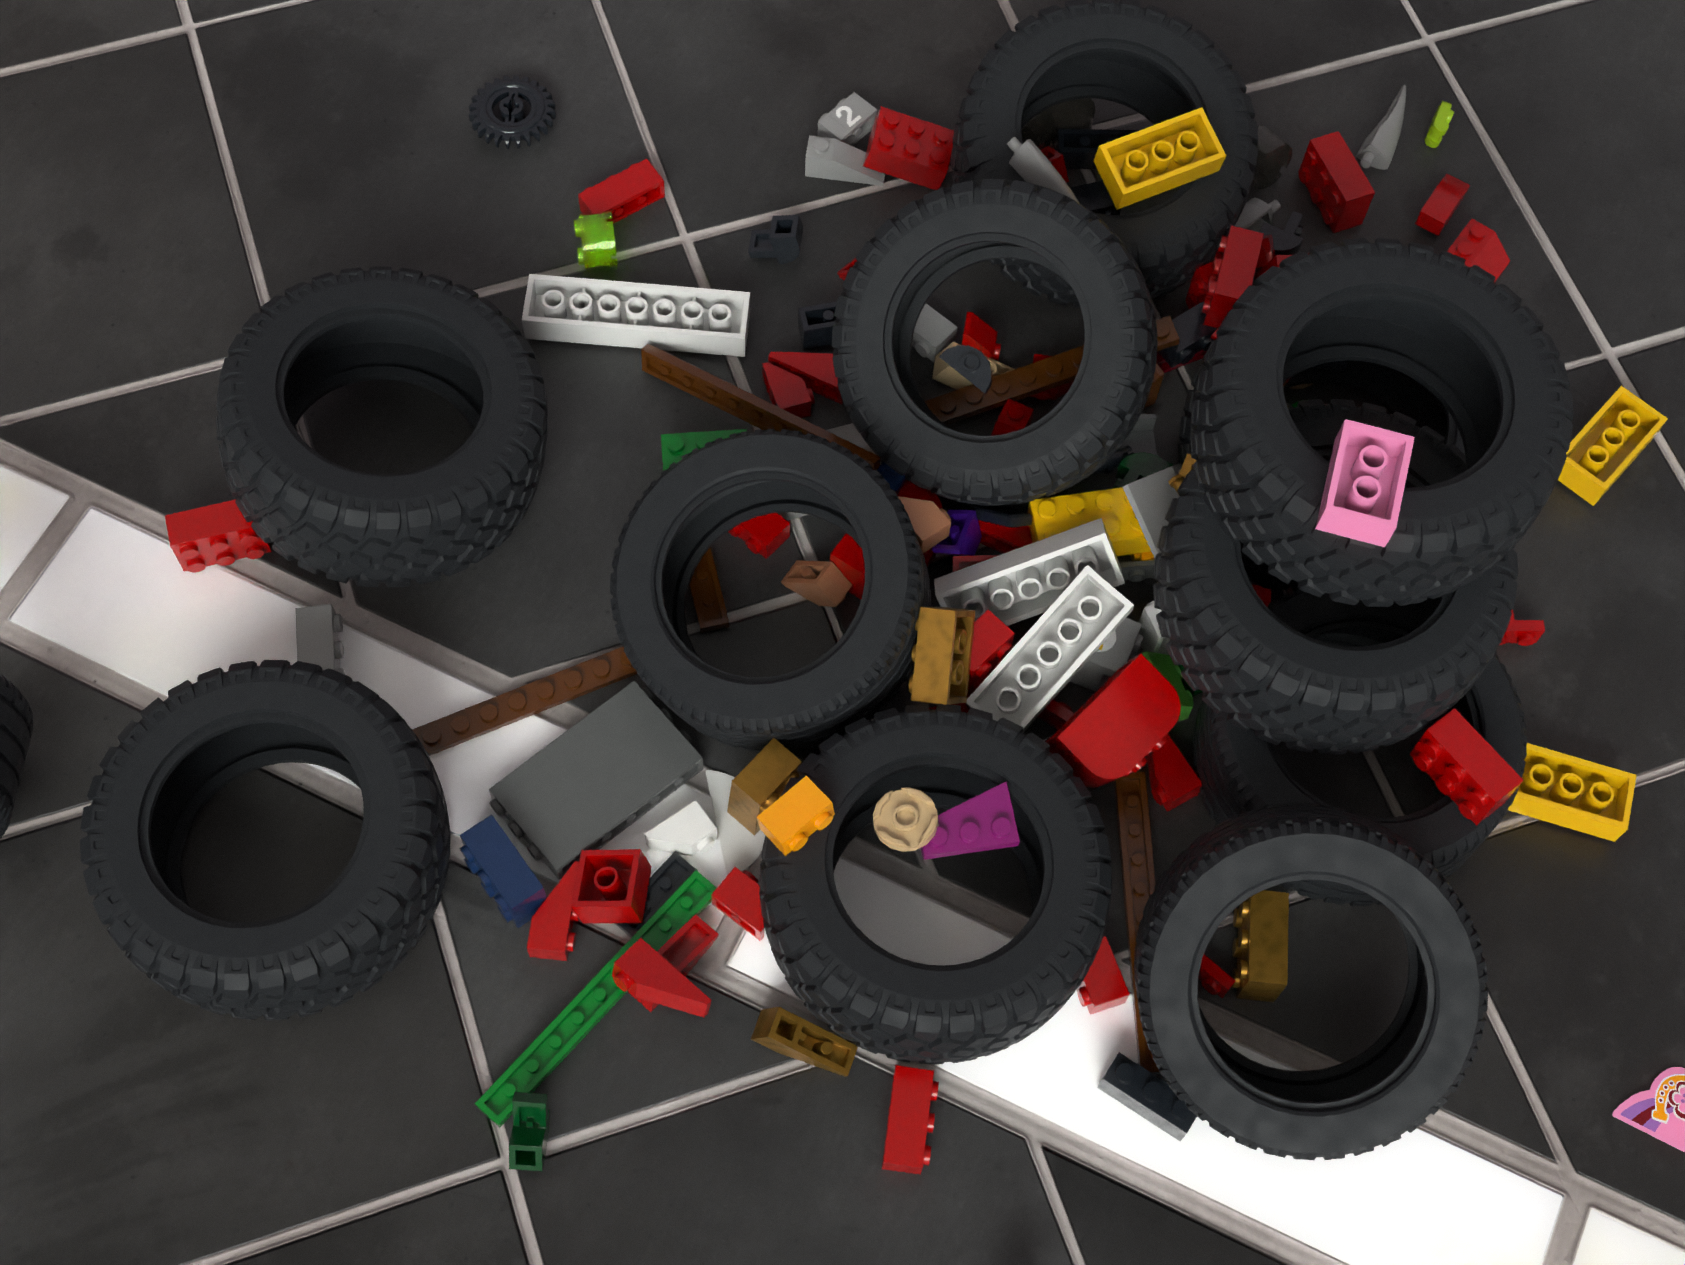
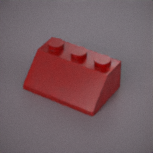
(1481, 248)

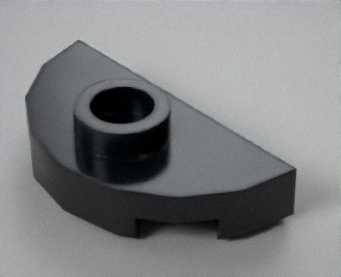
(970, 364)

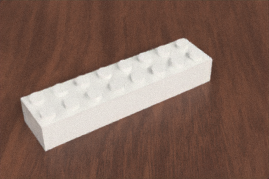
(636, 315)

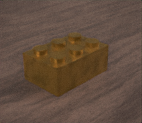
(942, 655)
(761, 783)
(1261, 946)

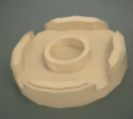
(905, 819)

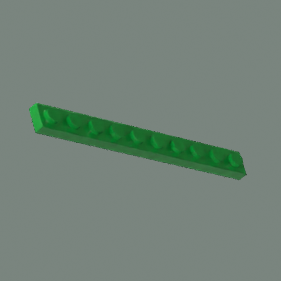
(590, 1004)

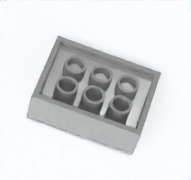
(1150, 502)

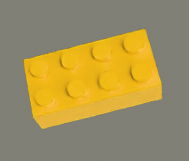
(1159, 158)
(1609, 444)
(1066, 512)
(1575, 793)

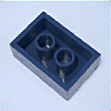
(502, 871)

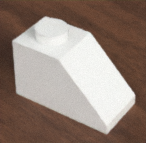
(684, 832)

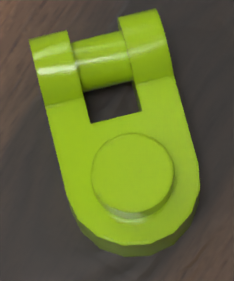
(1439, 124)

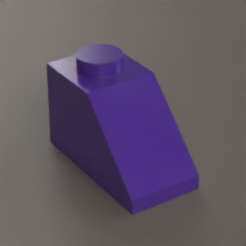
(963, 534)

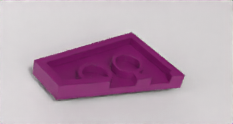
(975, 826)

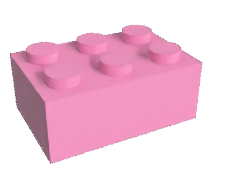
(1365, 483)

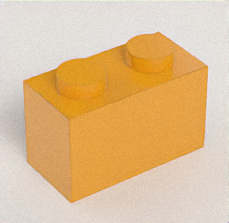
(796, 816)

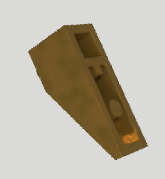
(803, 1041)

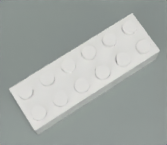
(1032, 576)
(1052, 650)

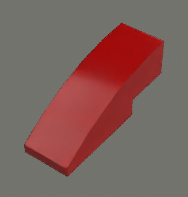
(1442, 204)
(685, 949)

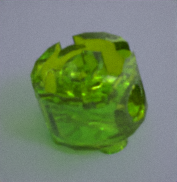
(597, 240)

